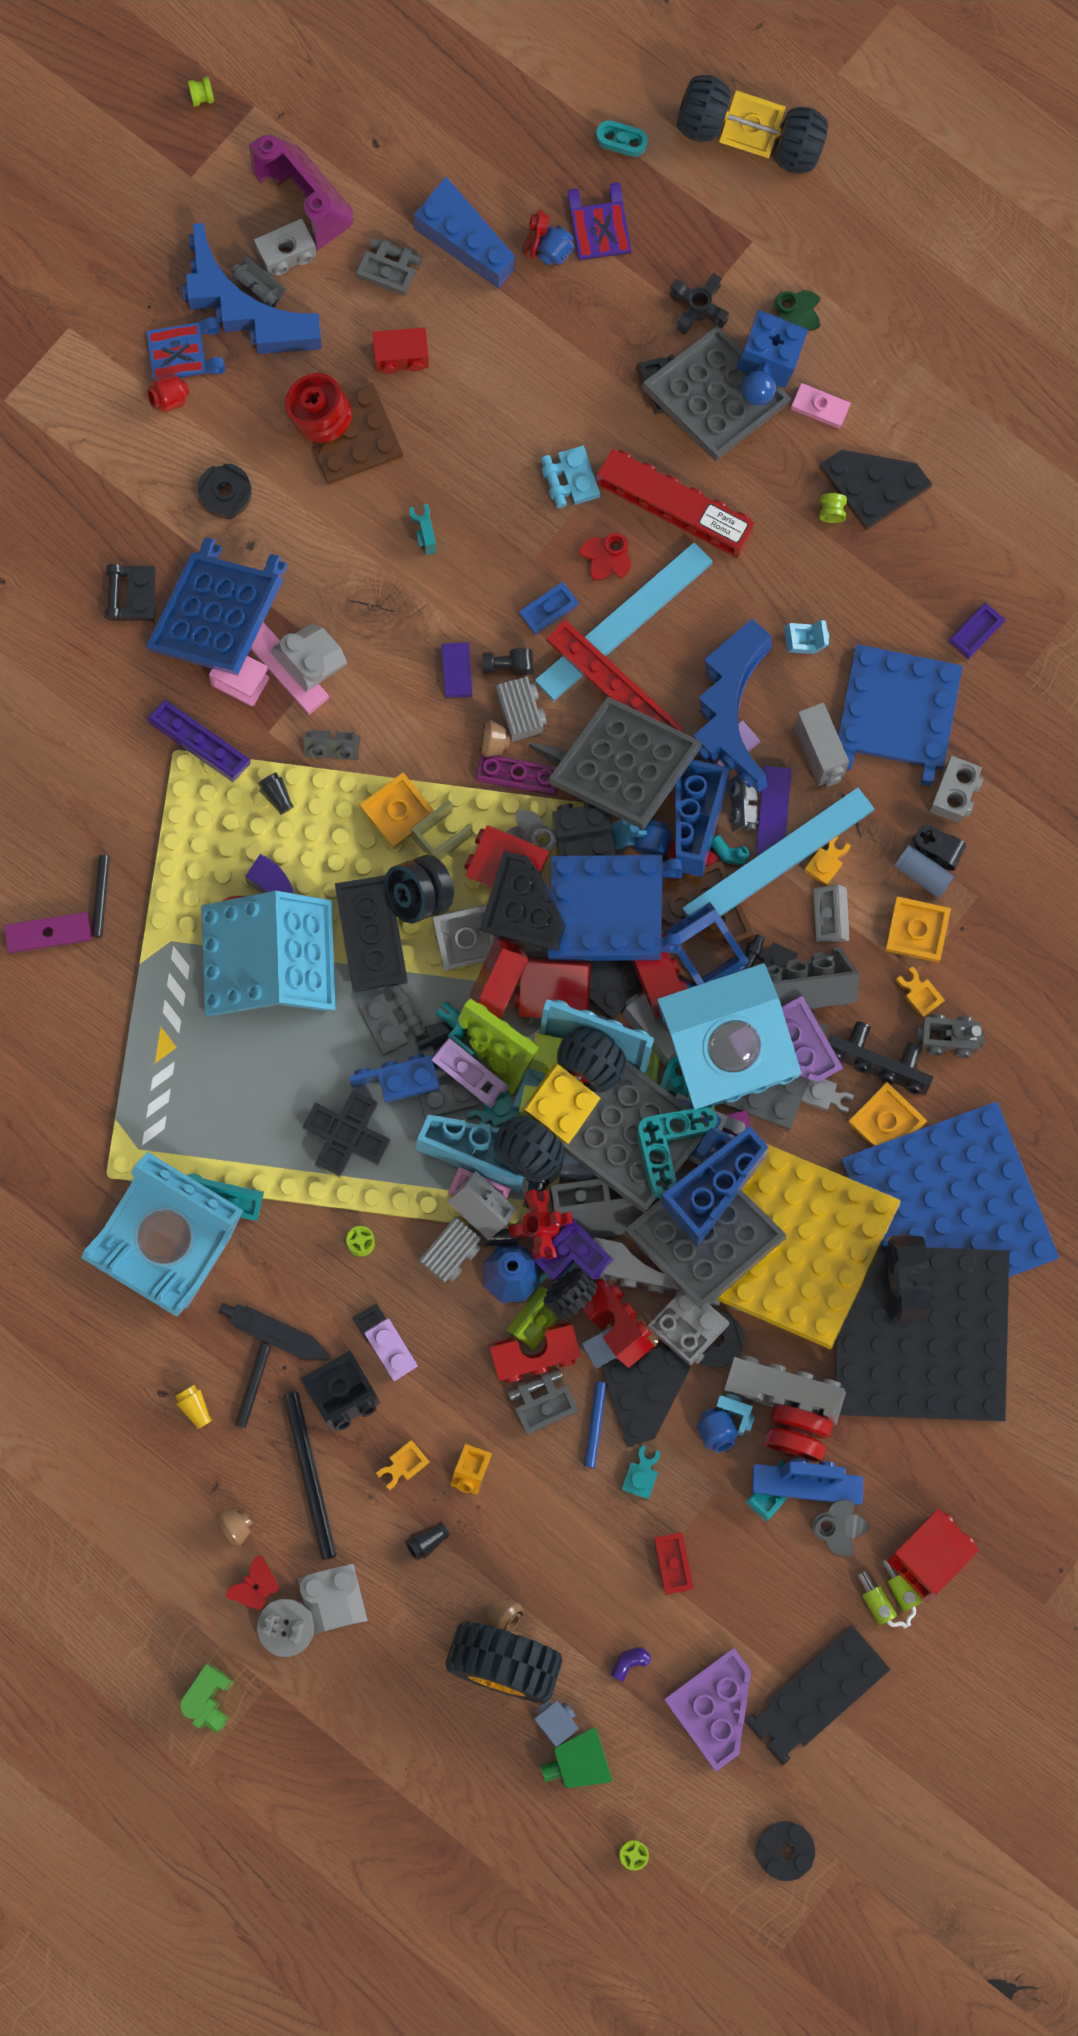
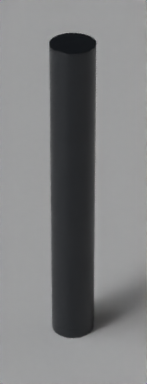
(100, 896)
(253, 1385)

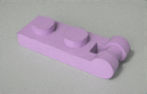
(468, 1072)

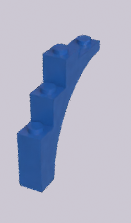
(269, 327)
(729, 672)

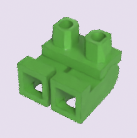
(199, 1700)

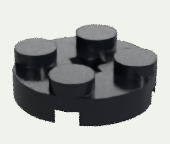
(228, 505)
(731, 1347)
(771, 1842)

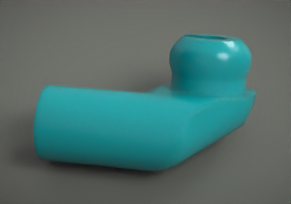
(729, 855)

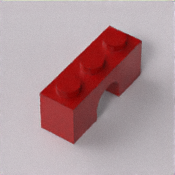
(627, 1337)
(559, 1349)

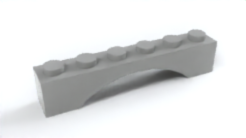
(633, 1272)

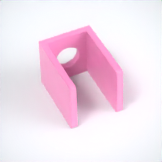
(246, 685)

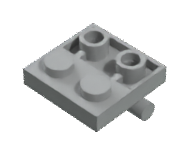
(688, 1328)

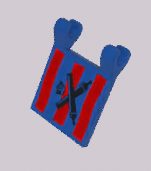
(181, 351)

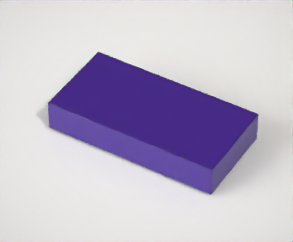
(976, 631)
(457, 670)

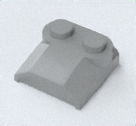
(309, 656)
(460, 937)
(333, 1598)

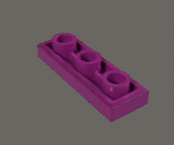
(500, 771)
(30, 934)

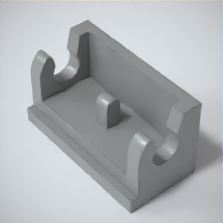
(482, 1205)

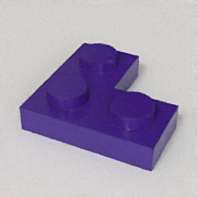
(577, 1246)

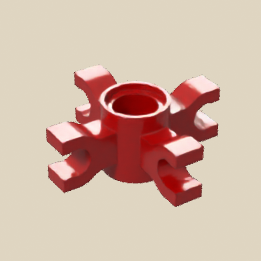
(540, 1224)

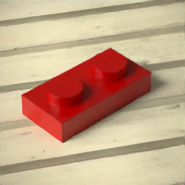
(673, 1563)

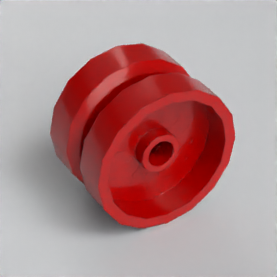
(318, 407)
(798, 1433)

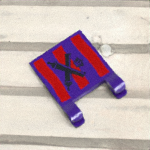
(600, 228)

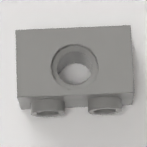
(291, 236)

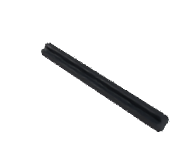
(310, 1475)

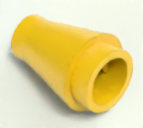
(193, 1406)

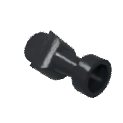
(518, 660)

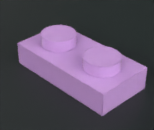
(390, 1349)

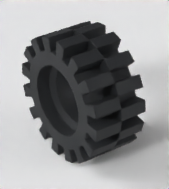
(570, 1294)

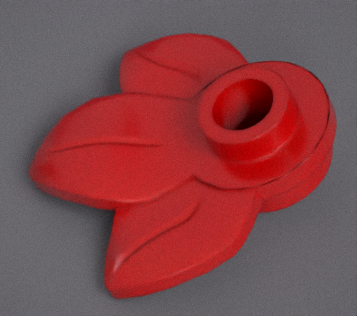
(537, 226)
(606, 560)

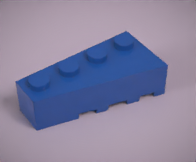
(460, 231)
(697, 811)
(711, 1187)

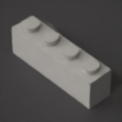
(775, 1386)

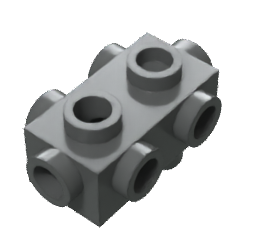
(958, 1036)

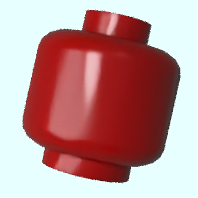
(167, 393)

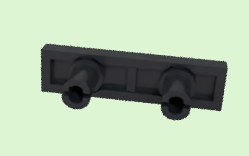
(888, 1070)

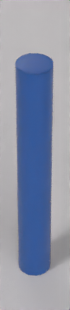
(595, 1424)

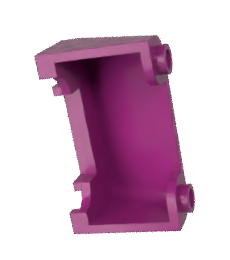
(323, 203)

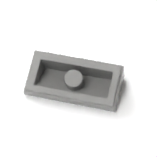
(831, 914)

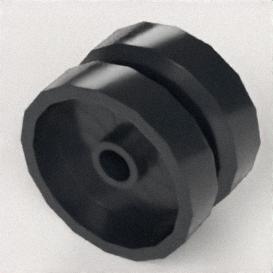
(419, 889)

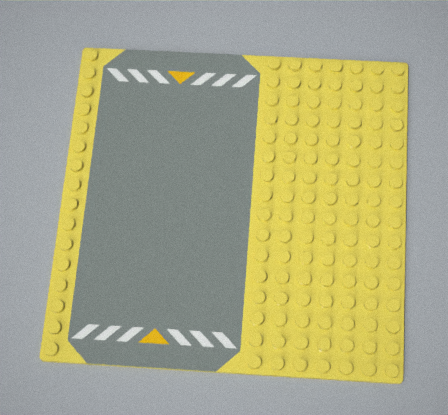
(238, 1086)

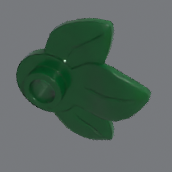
(801, 308)

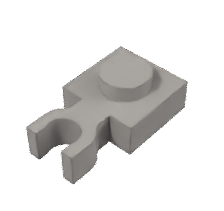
(823, 1094)

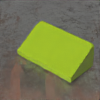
(532, 1319)

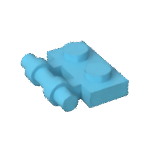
(578, 475)

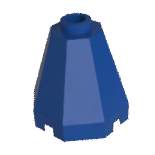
(511, 1285)

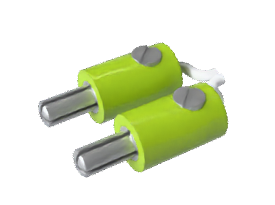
(879, 1603)

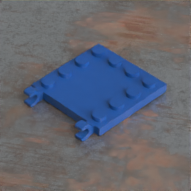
(216, 610)
(899, 708)
(612, 907)

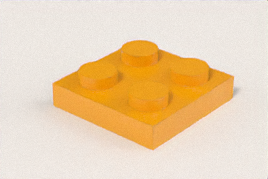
(396, 809)
(917, 929)
(886, 1117)

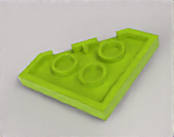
(502, 1047)

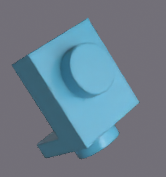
(806, 637)
(733, 1405)

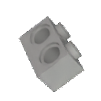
(952, 788)

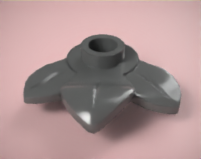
(531, 827)
(843, 1529)

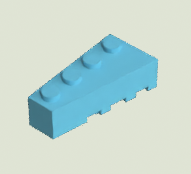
(466, 1147)

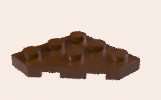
(366, 441)
(684, 890)

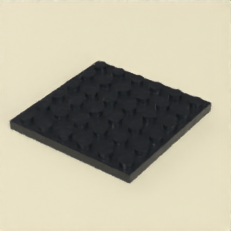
(936, 1364)

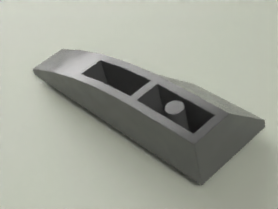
(598, 1206)

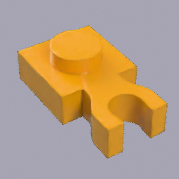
(826, 863)
(922, 996)
(406, 1462)

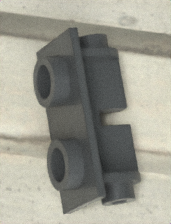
(259, 281)
(320, 745)
(741, 812)

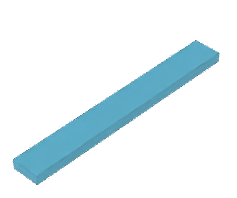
(630, 616)
(784, 854)

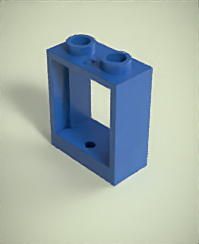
(695, 923)

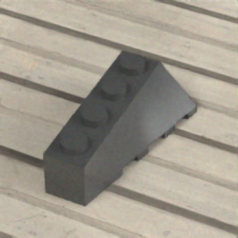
(821, 980)

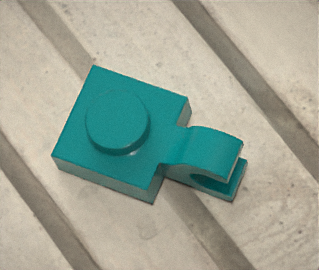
(425, 535)

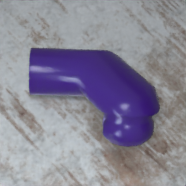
(629, 1659)

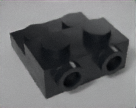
(582, 831)
(341, 1392)

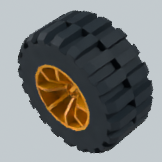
(504, 1662)

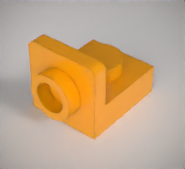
(470, 1469)

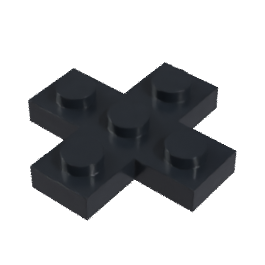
(346, 1134)

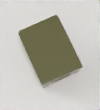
(429, 822)

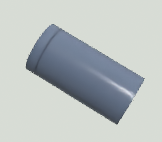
(924, 871)

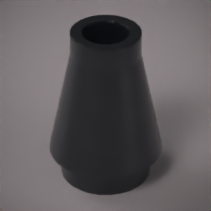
(275, 791)
(426, 1541)

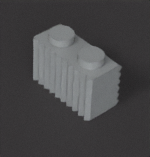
(520, 709)
(450, 1251)

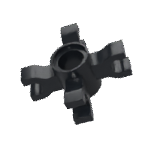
(683, 293)

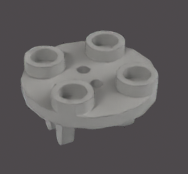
(298, 1631)

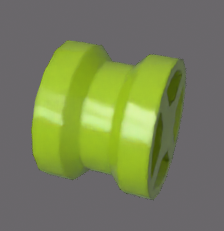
(200, 91)
(833, 508)
(359, 1236)
(639, 1855)

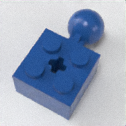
(769, 356)

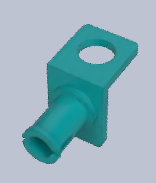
(458, 1032)

